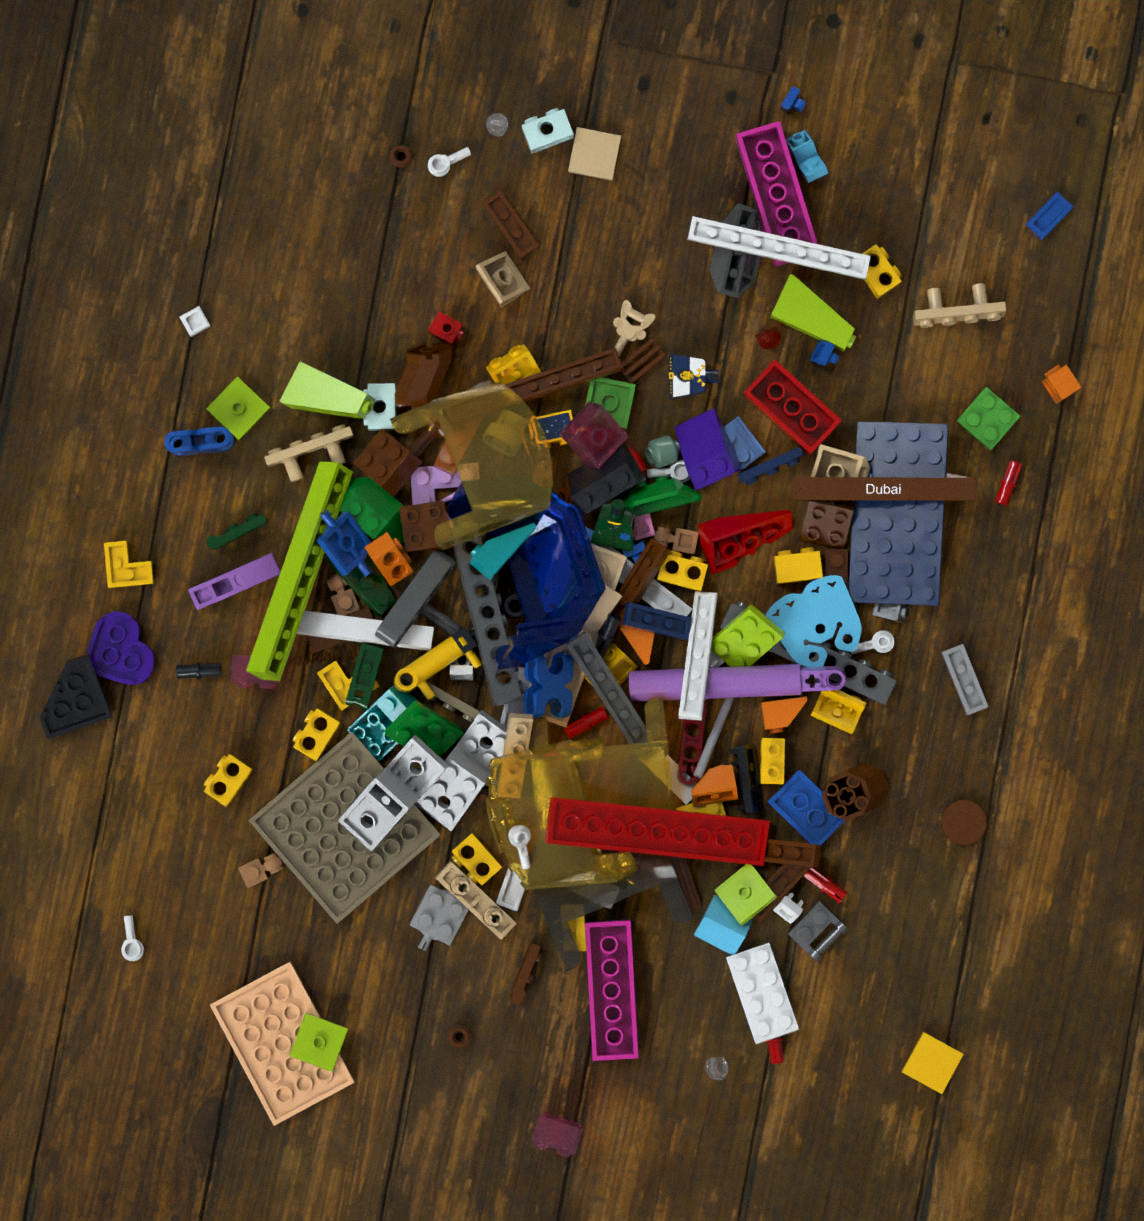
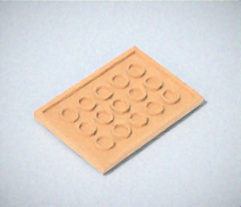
(262, 1029)

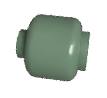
(662, 451)

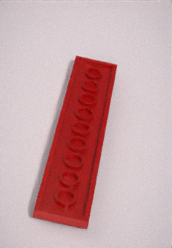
(656, 831)

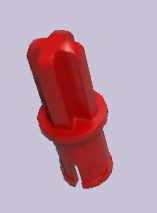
(1008, 483)
(586, 722)
(825, 884)
(776, 1050)

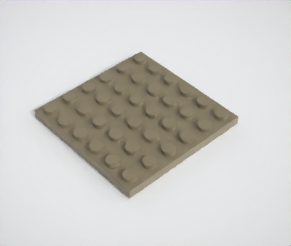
(319, 850)

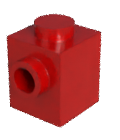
(446, 329)

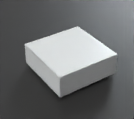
(195, 321)

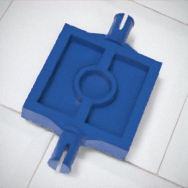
(344, 543)

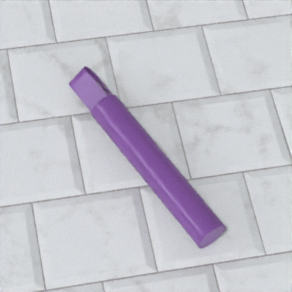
(735, 681)

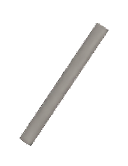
(713, 737)

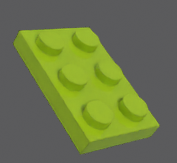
(746, 638)

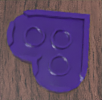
(118, 652)

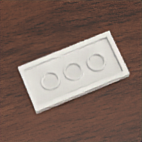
(762, 993)

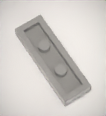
(964, 679)

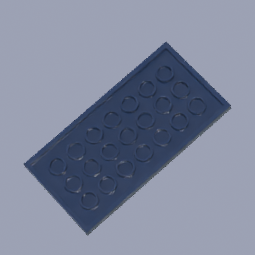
(899, 542)

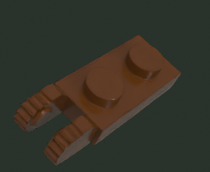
(525, 974)

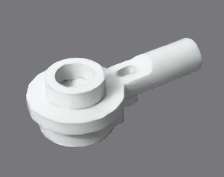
(440, 164)
(676, 471)
(881, 642)
(519, 837)
(132, 948)

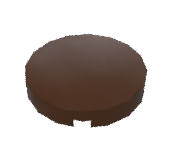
(963, 822)

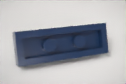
(770, 467)
(657, 621)

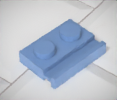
(743, 442)

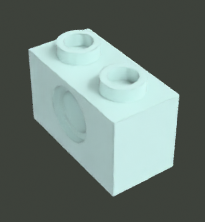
(537, 140)
(382, 393)

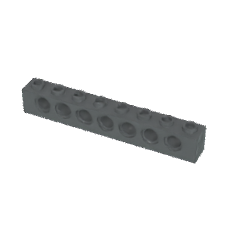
(884, 680)
(499, 692)

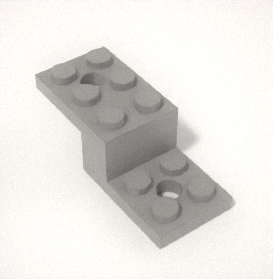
(465, 772)
(393, 793)

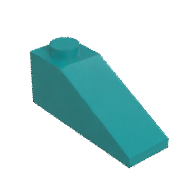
(497, 551)

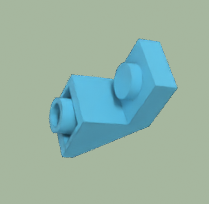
(806, 156)

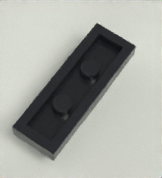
(748, 778)

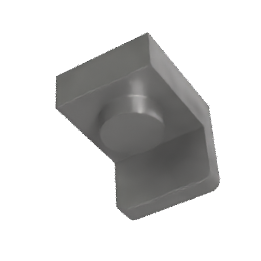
(892, 612)

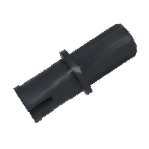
(607, 633)
(199, 670)

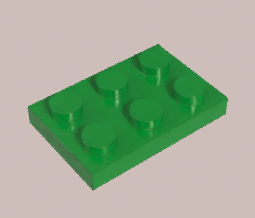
(427, 725)

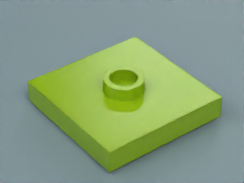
(238, 408)
(745, 893)
(319, 1042)

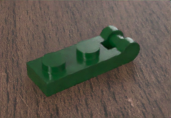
(235, 531)
(364, 675)

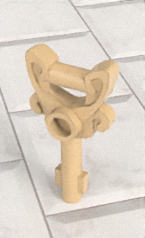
(631, 332)

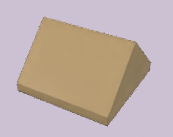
(502, 278)

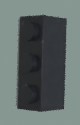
(595, 487)

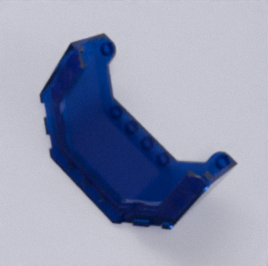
(552, 576)

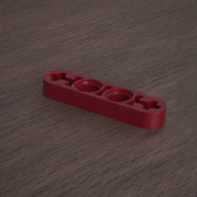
(695, 742)

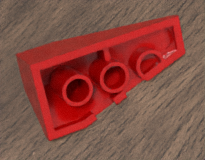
(733, 537)

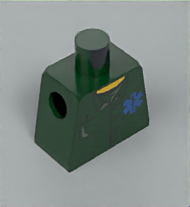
(615, 526)

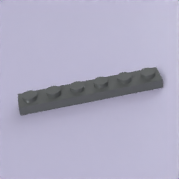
(608, 689)

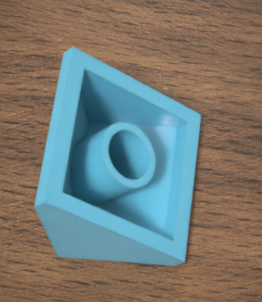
(721, 927)

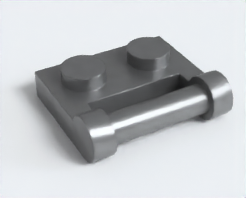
(812, 925)

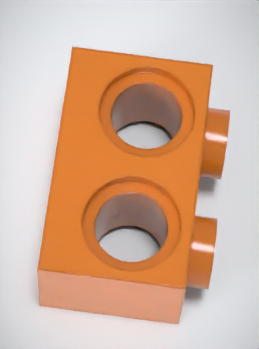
(1060, 383)
(389, 558)

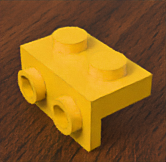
(839, 709)

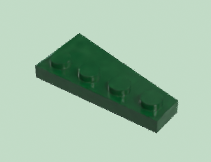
(369, 588)

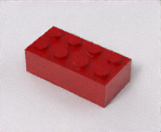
(792, 407)

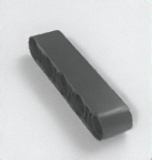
(415, 598)

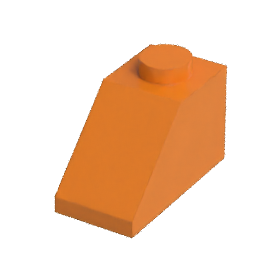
(640, 641)
(780, 713)
(715, 786)

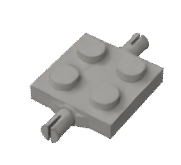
(438, 916)

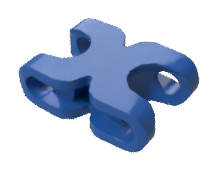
(199, 441)
(549, 686)

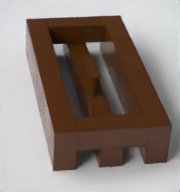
(656, 348)

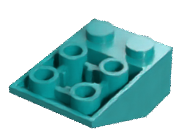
(371, 724)

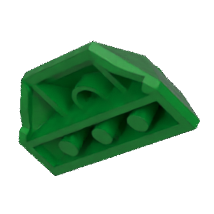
(660, 496)
(373, 508)

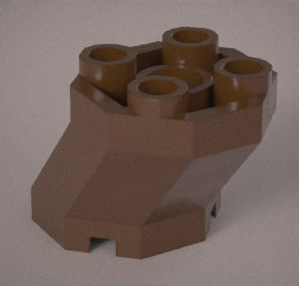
(422, 374)
(855, 791)

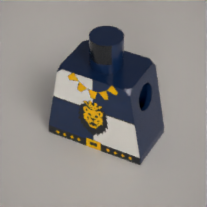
(688, 376)

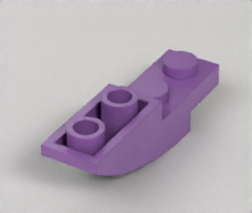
(234, 581)

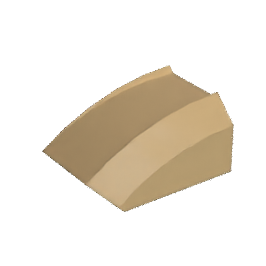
(839, 463)

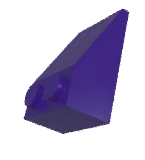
(706, 450)

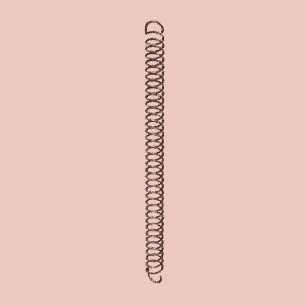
(321, 657)

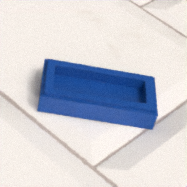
(1049, 215)

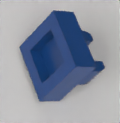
(792, 101)
(823, 354)
(639, 546)

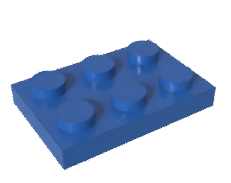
(803, 808)

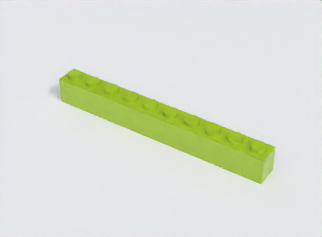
(298, 573)

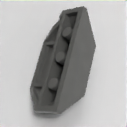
(731, 269)

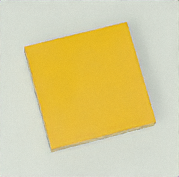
(932, 1062)

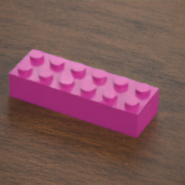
(774, 184)
(611, 989)

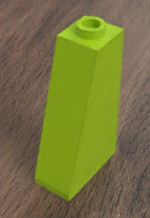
(812, 316)
(322, 393)

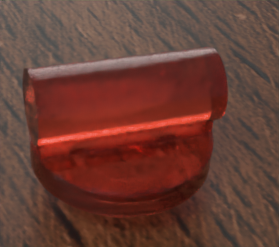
(768, 338)

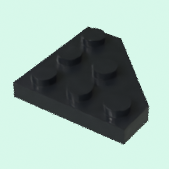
(75, 699)

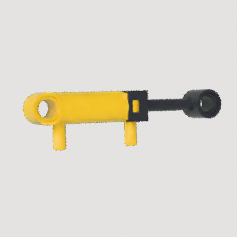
(445, 653)

